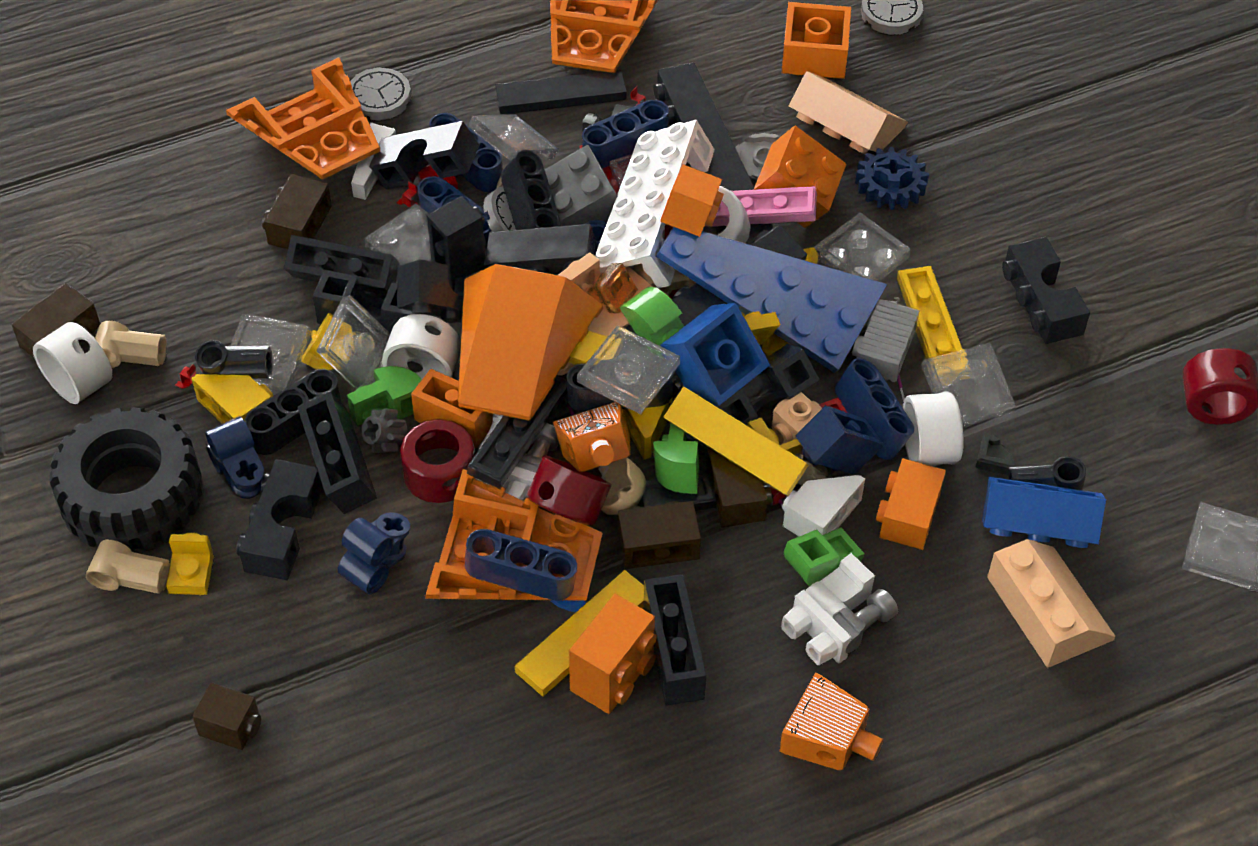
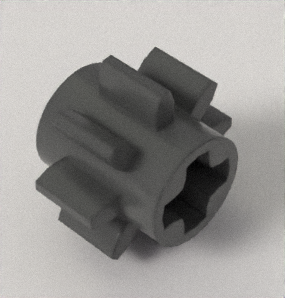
(384, 430)

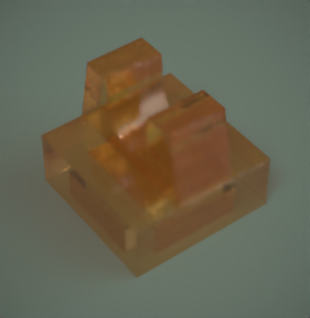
(613, 287)

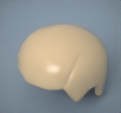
(627, 486)

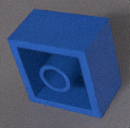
(717, 353)

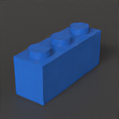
(1043, 512)

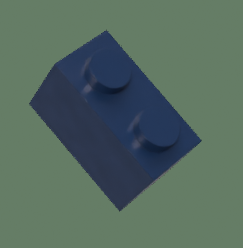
(838, 440)

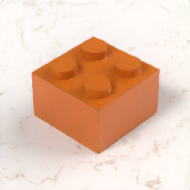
(816, 39)
(802, 162)
(612, 654)

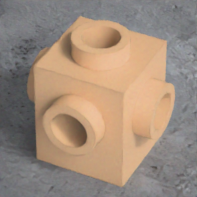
(792, 416)

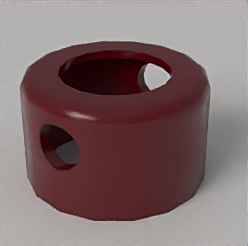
(1212, 382)
(426, 479)
(567, 491)

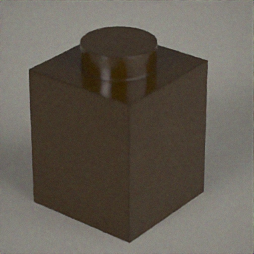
(227, 716)

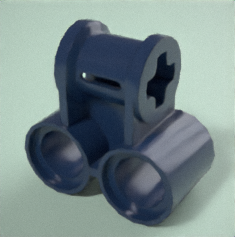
(233, 454)
(373, 550)

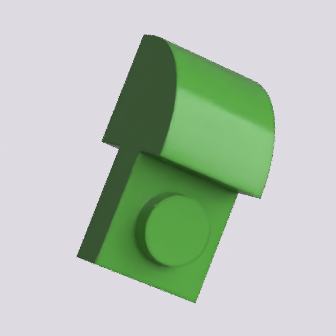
(653, 315)
(389, 391)
(677, 461)
(819, 555)

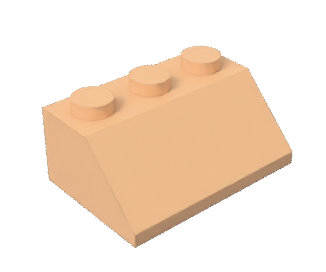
(845, 114)
(1047, 602)

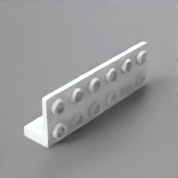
(634, 224)

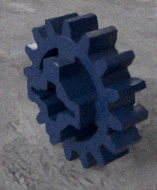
(891, 178)

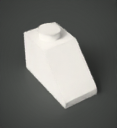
(822, 504)

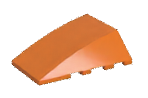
(595, 31)
(317, 129)
(518, 337)
(490, 508)

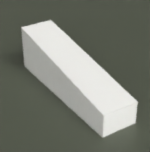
(364, 177)

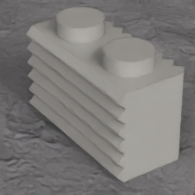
(887, 337)

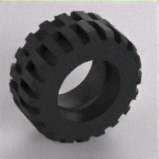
(117, 443)

